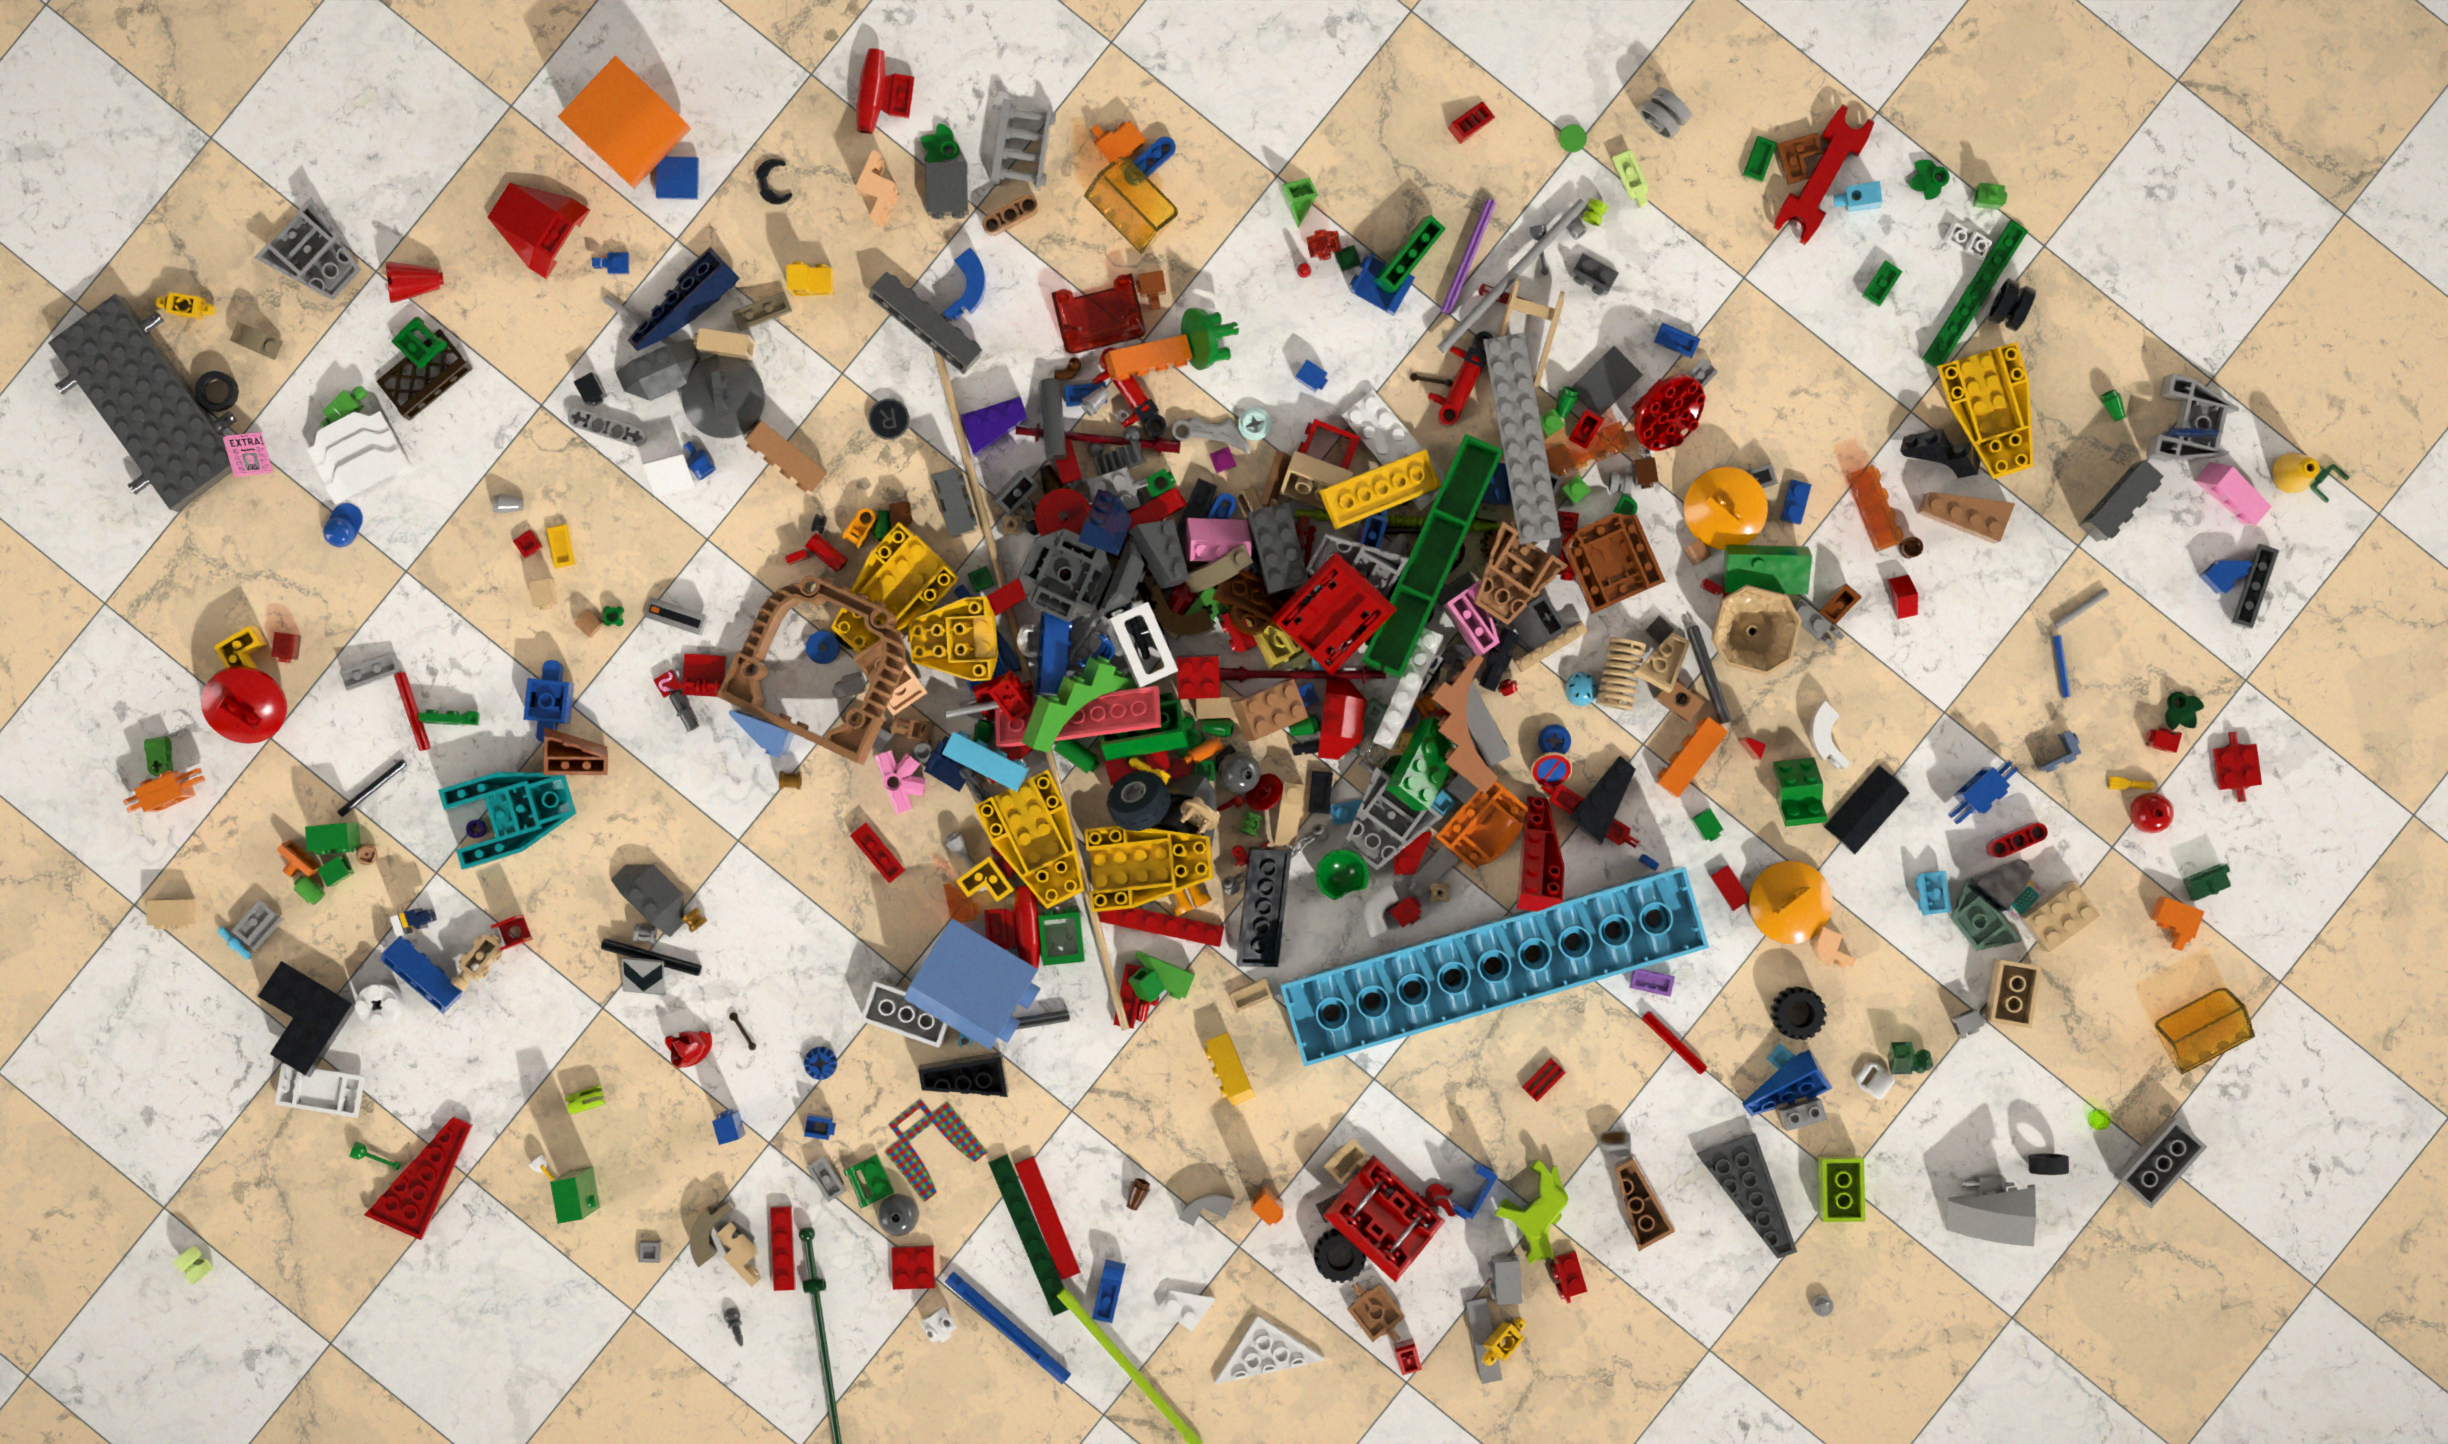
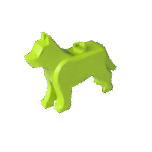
(1539, 1213)

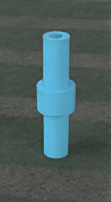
(234, 943)

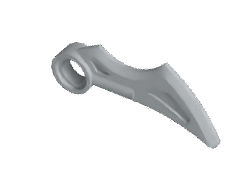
(1224, 432)

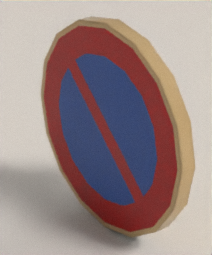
(1552, 768)

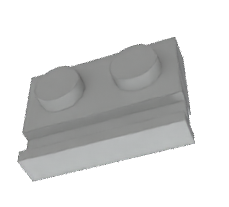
(257, 925)

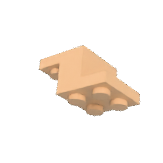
(877, 189)
(909, 686)

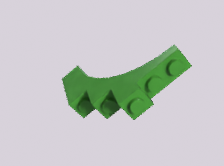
(1054, 711)

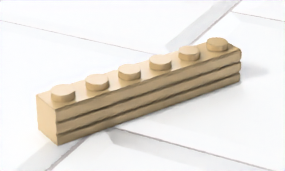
(1551, 646)

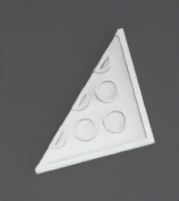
(1265, 1350)

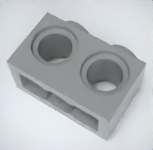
(1802, 1114)

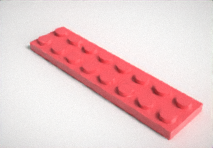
(1104, 715)

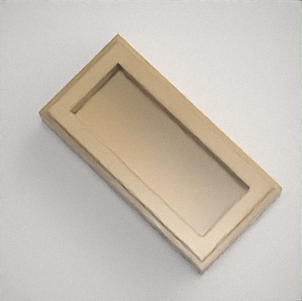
(1250, 995)

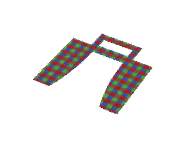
(907, 1159)

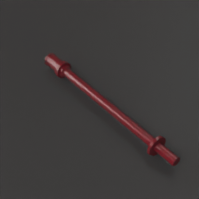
(1159, 445)
(1243, 674)

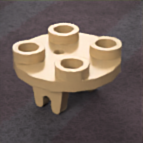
(1199, 814)

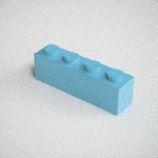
(985, 761)

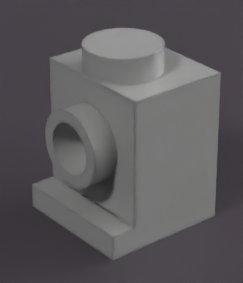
(1968, 1022)

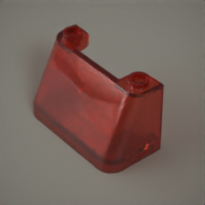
(1099, 317)

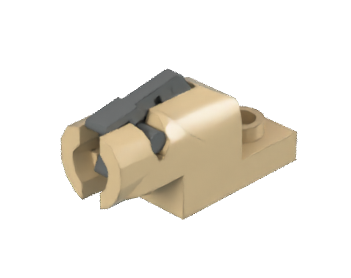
(741, 1251)

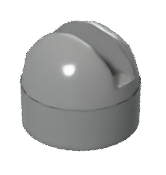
(1577, 230)

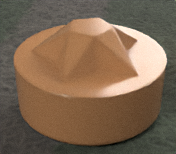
(366, 854)

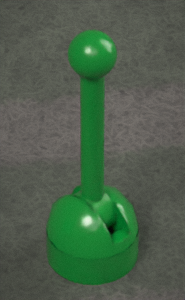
(360, 1151)

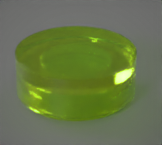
(2099, 1119)

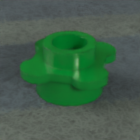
(609, 611)

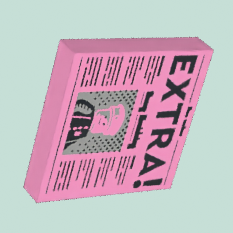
(247, 454)

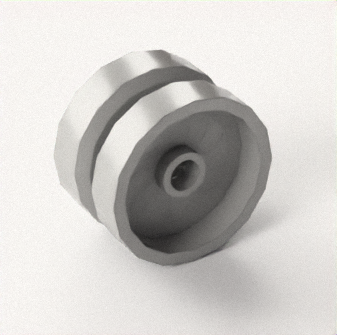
(1664, 113)

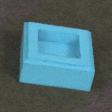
(1443, 802)
(1780, 1056)

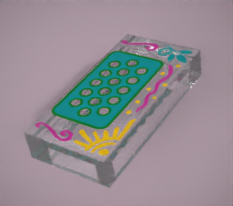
(2025, 899)

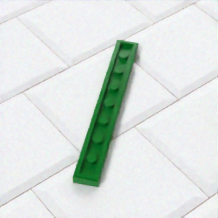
(1975, 294)

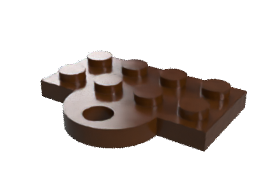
(1249, 600)

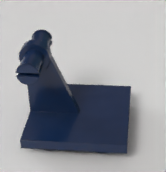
(943, 767)

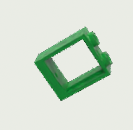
(1065, 958)

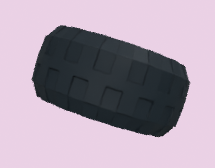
(1138, 801)

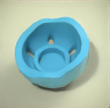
(1582, 686)

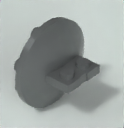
(723, 397)

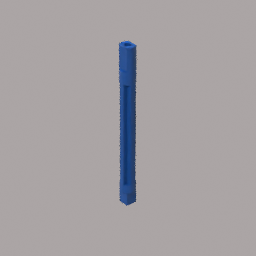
(1007, 1327)

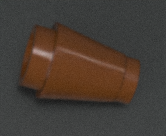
(1138, 1191)

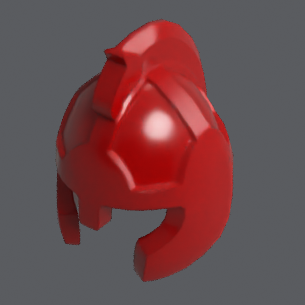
(688, 1048)

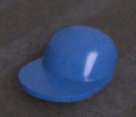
(343, 525)

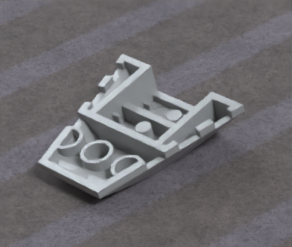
(311, 253)
(1374, 564)
(1385, 823)
(1995, 1216)

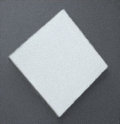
(668, 475)

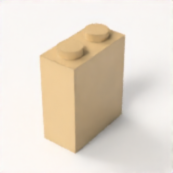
(724, 344)

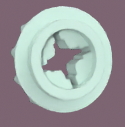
(1246, 419)

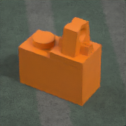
(1122, 143)
(2180, 918)

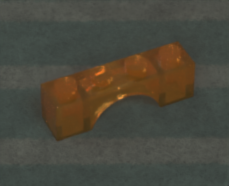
(1610, 440)

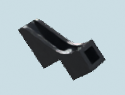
(1936, 447)

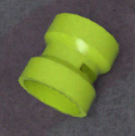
(1595, 212)

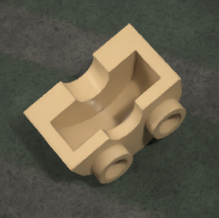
(1346, 1160)

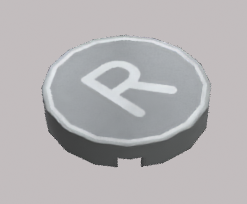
(889, 419)

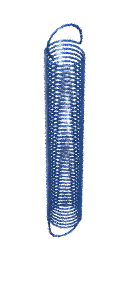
(2193, 431)

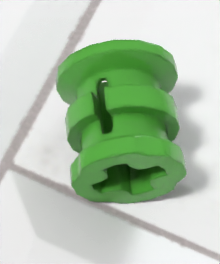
(1251, 824)

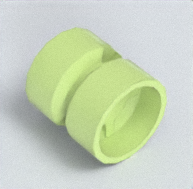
(193, 1265)

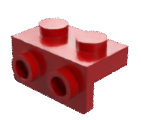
(1239, 640)

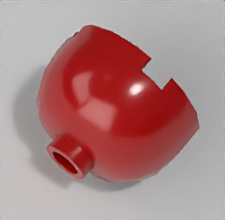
(2144, 811)

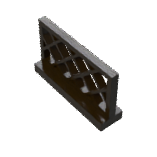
(430, 390)

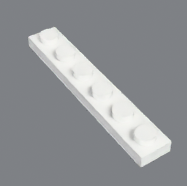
(1408, 689)

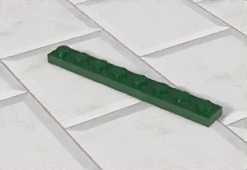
(1028, 1231)

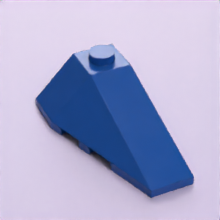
(1794, 1080)

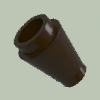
(1049, 479)

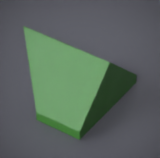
(1299, 198)

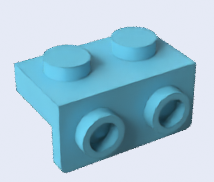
(1933, 892)

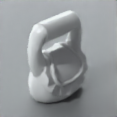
(1879, 1084)

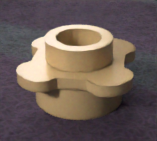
(1006, 525)
(1443, 887)

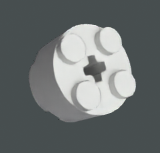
(367, 1004)

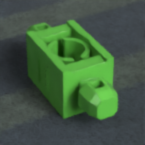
(343, 405)

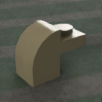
(256, 340)

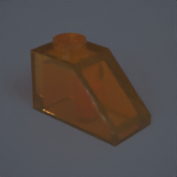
(959, 905)

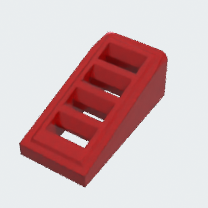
(1459, 128)

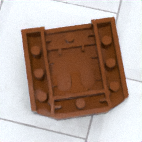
(1612, 560)

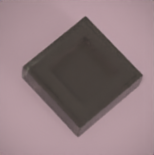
(1659, 630)

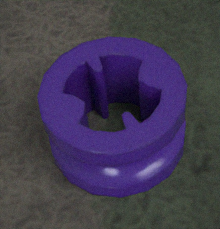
(481, 824)

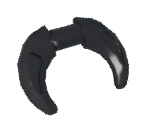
(763, 172)

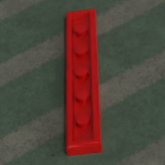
(1047, 1218)

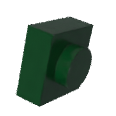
(1348, 258)

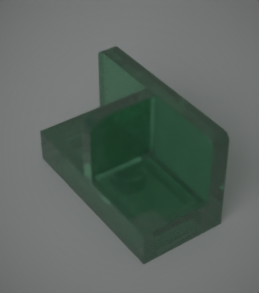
(2207, 881)

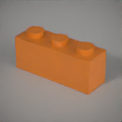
(1267, 1206)

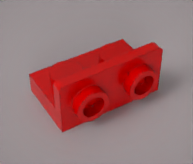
(1011, 696)

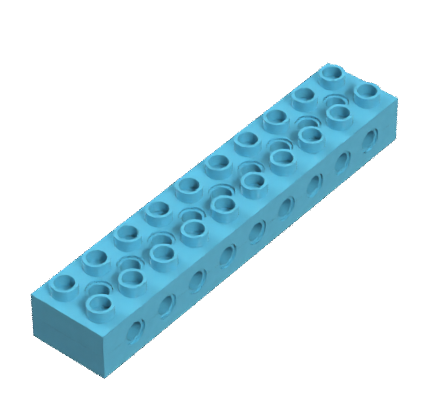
(1514, 982)

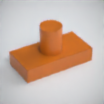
(297, 860)

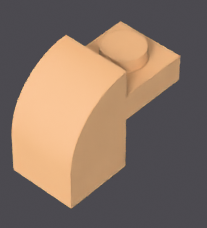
(1826, 948)

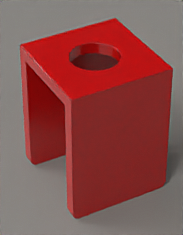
(504, 927)

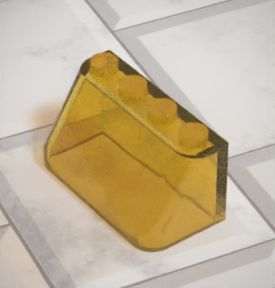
(1131, 203)
(2204, 1029)

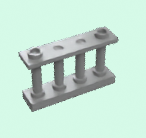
(1006, 132)

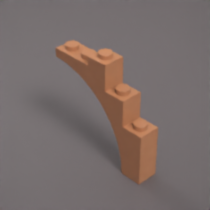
(1453, 699)

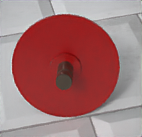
(1061, 510)

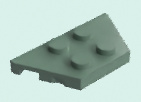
(1980, 922)

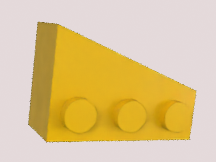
(1229, 1069)

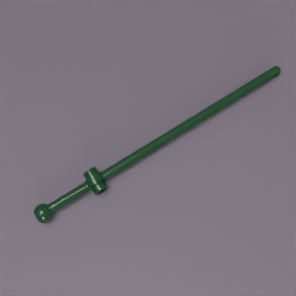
(814, 1286)

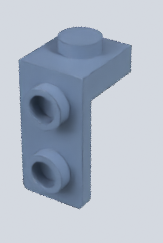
(2070, 742)

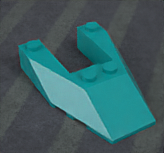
(520, 809)

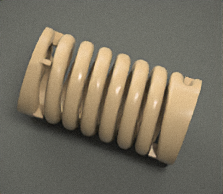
(1615, 668)

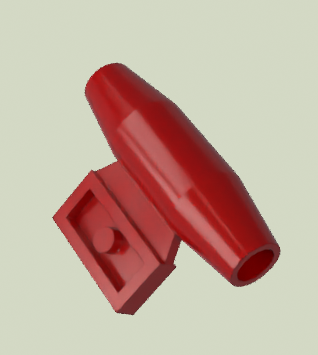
(881, 92)
(1017, 927)

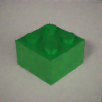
(326, 838)

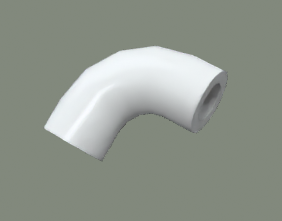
(1376, 907)

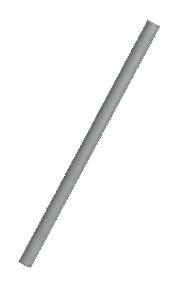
(1511, 276)

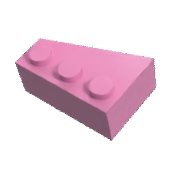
(2233, 492)
(1472, 621)

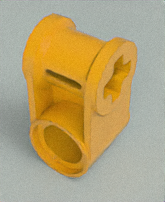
(859, 528)

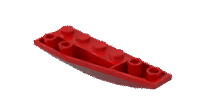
(1540, 859)

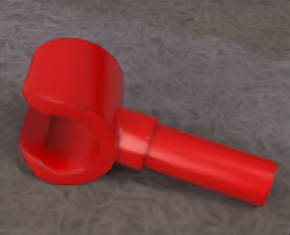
(1238, 801)

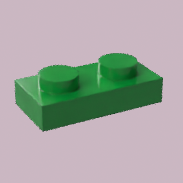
(1882, 283)

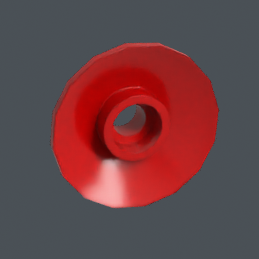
(1265, 793)

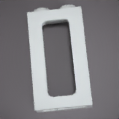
(1128, 650)

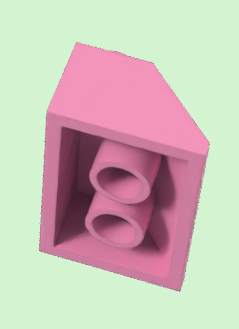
(1212, 538)

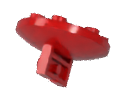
(1667, 411)
(244, 704)

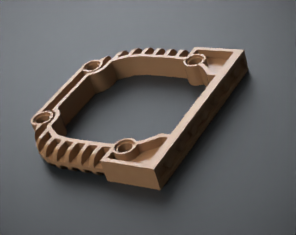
(746, 691)

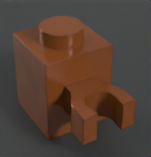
(1151, 286)

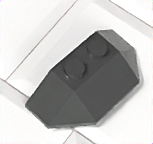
(659, 370)
(1124, 580)
(652, 896)

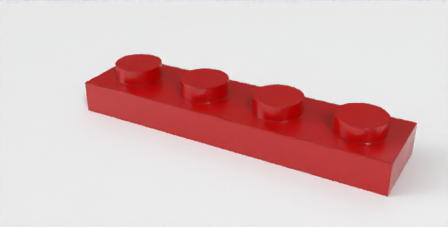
(782, 1248)

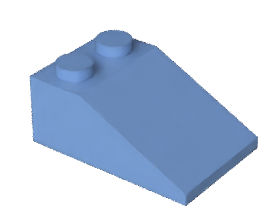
(767, 735)

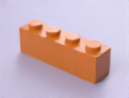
(1147, 357)
(1691, 757)

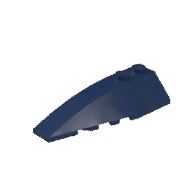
(696, 291)

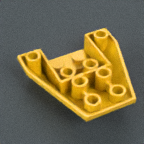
(957, 639)

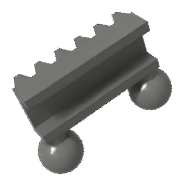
(1128, 455)

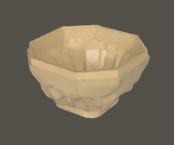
(1774, 624)

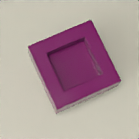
(1222, 460)

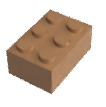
(1269, 709)

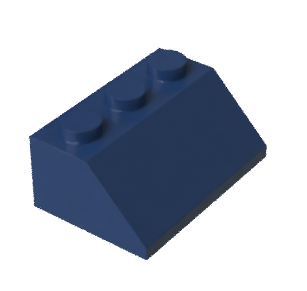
(1106, 523)

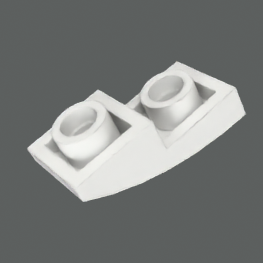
(1967, 241)

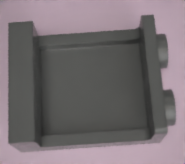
(946, 189)

